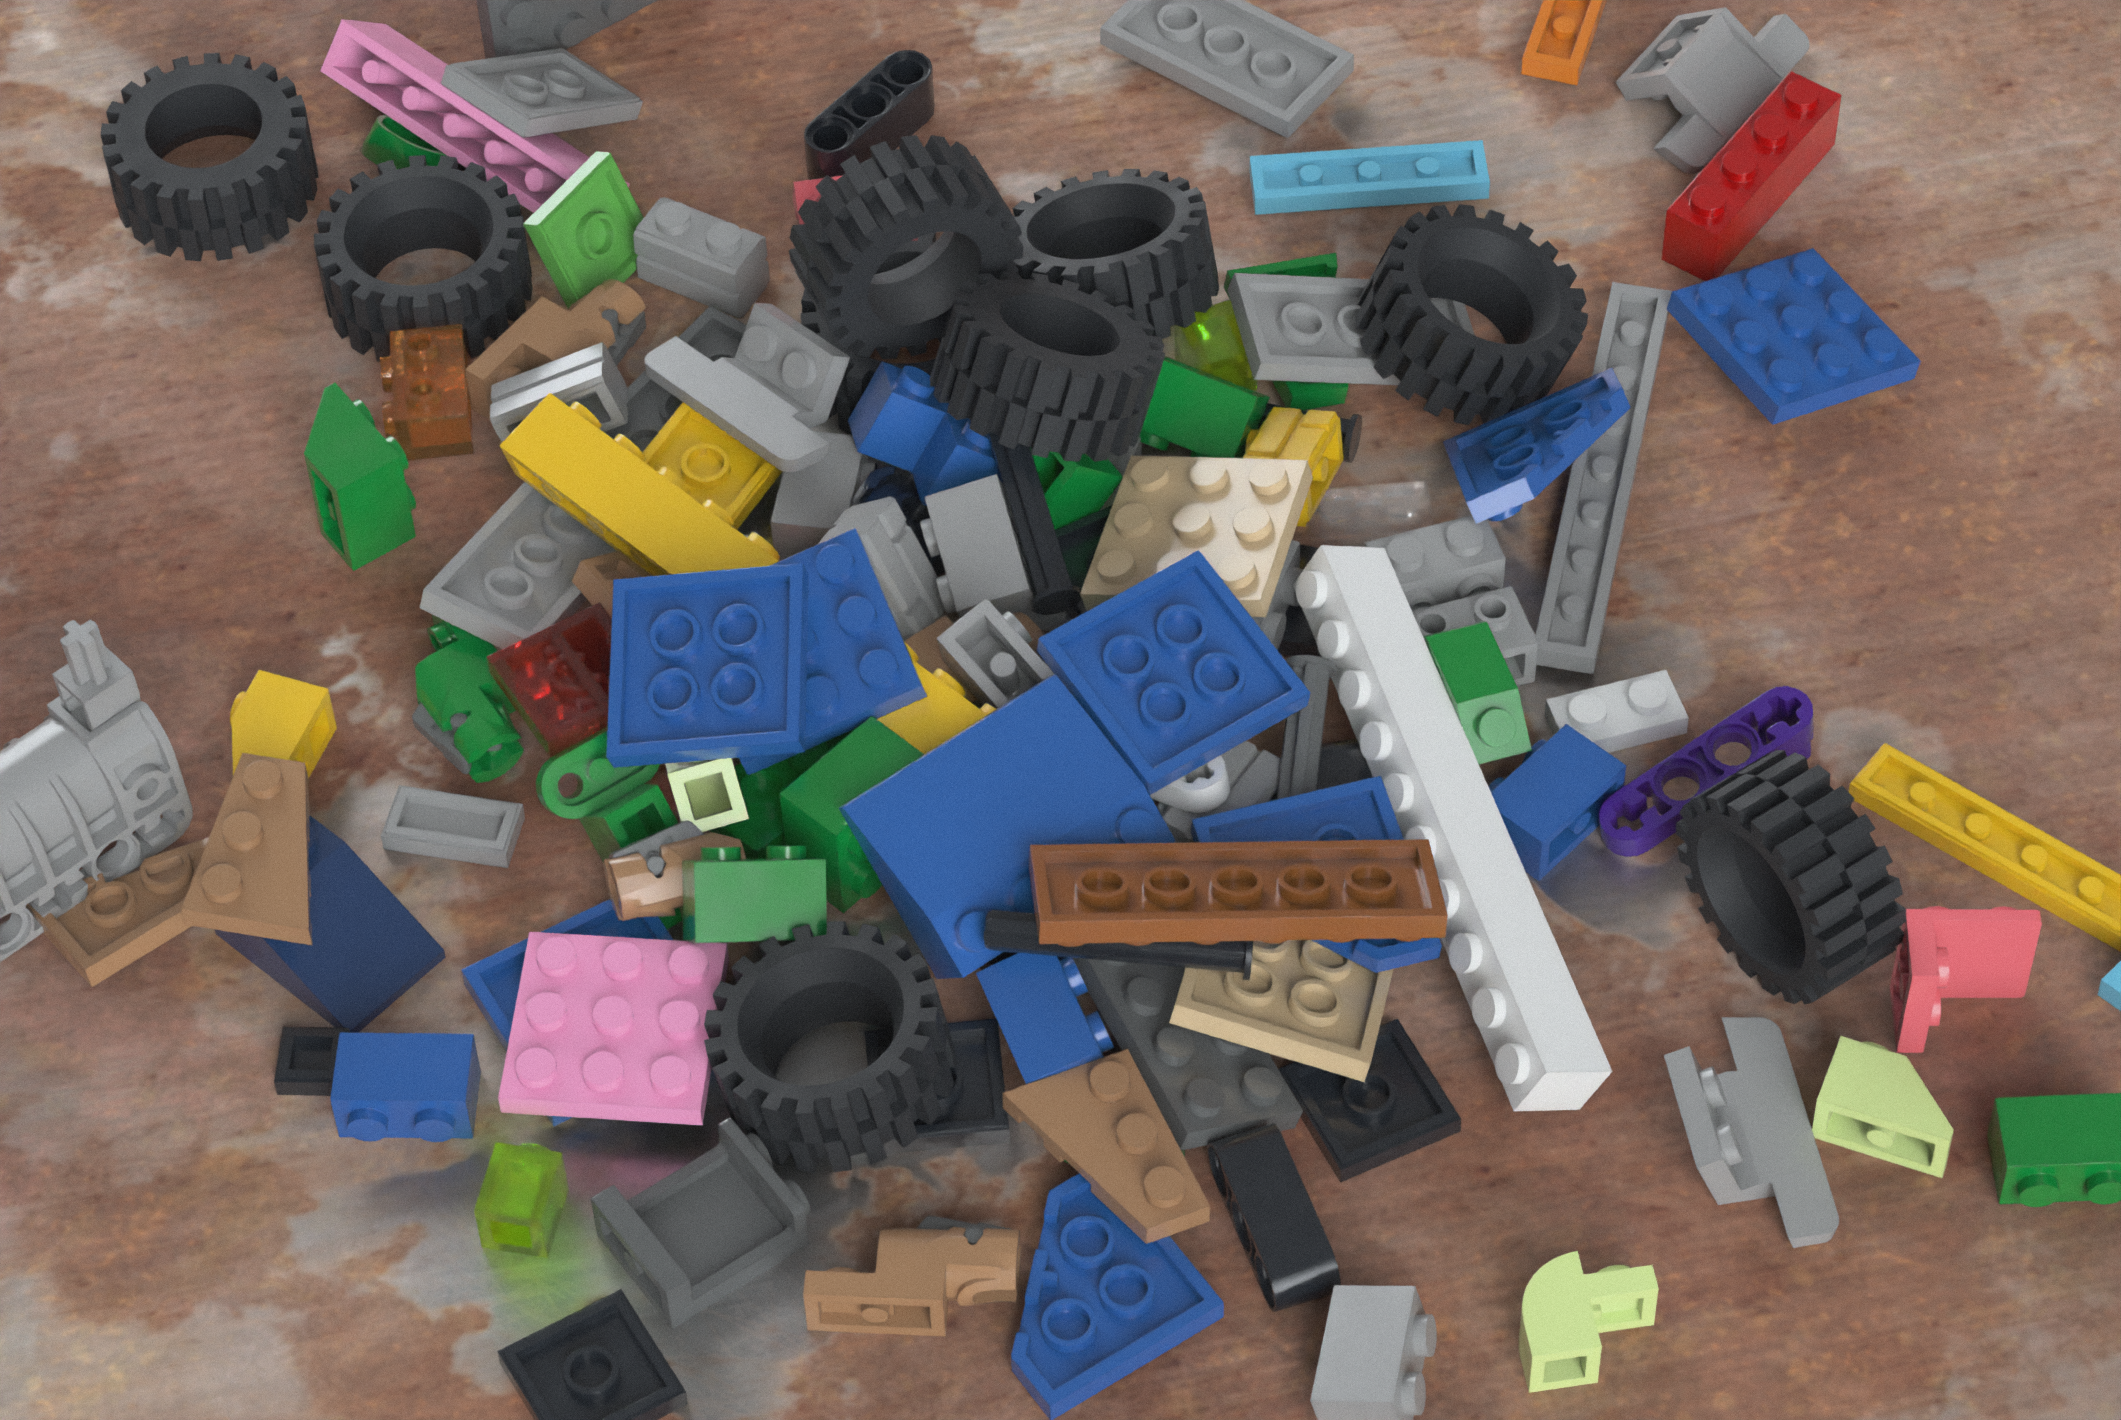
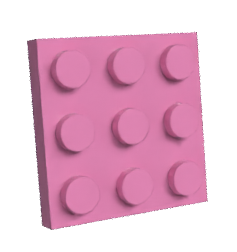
(612, 1028)

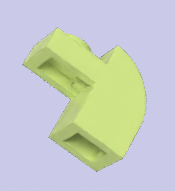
(707, 793)
(1569, 1310)

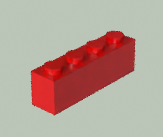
(1751, 177)

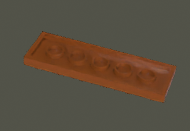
(1236, 892)

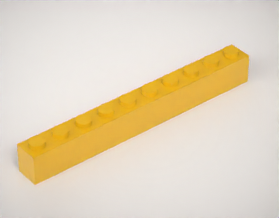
(670, 532)

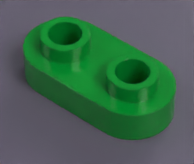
(596, 778)

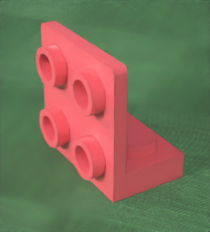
(1957, 957)

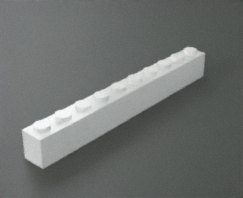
(1438, 793)

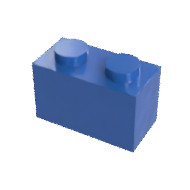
(1556, 797)
(1041, 1014)
(405, 1086)

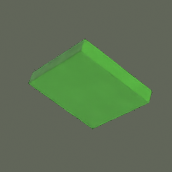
(587, 229)

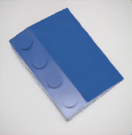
(961, 819)

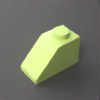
(1881, 1109)

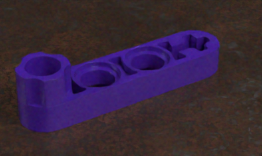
(1780, 722)

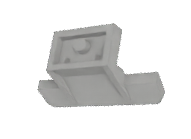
(1712, 77)
(764, 395)
(1754, 1130)

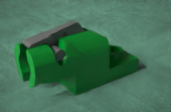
(464, 706)

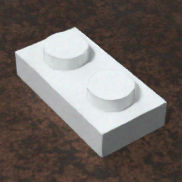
(1622, 712)

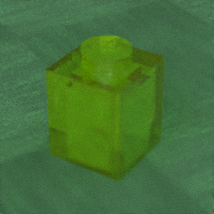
(1215, 345)
(521, 1199)

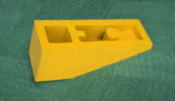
(282, 720)

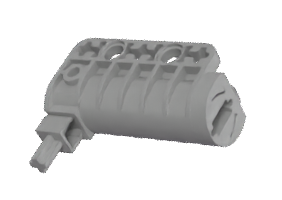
(81, 783)

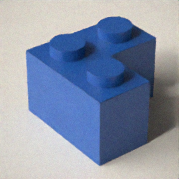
(910, 429)

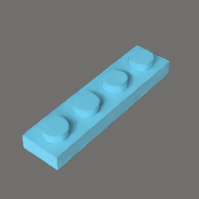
(1369, 177)

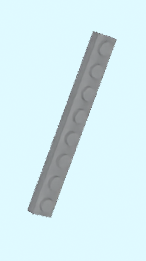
(1602, 486)

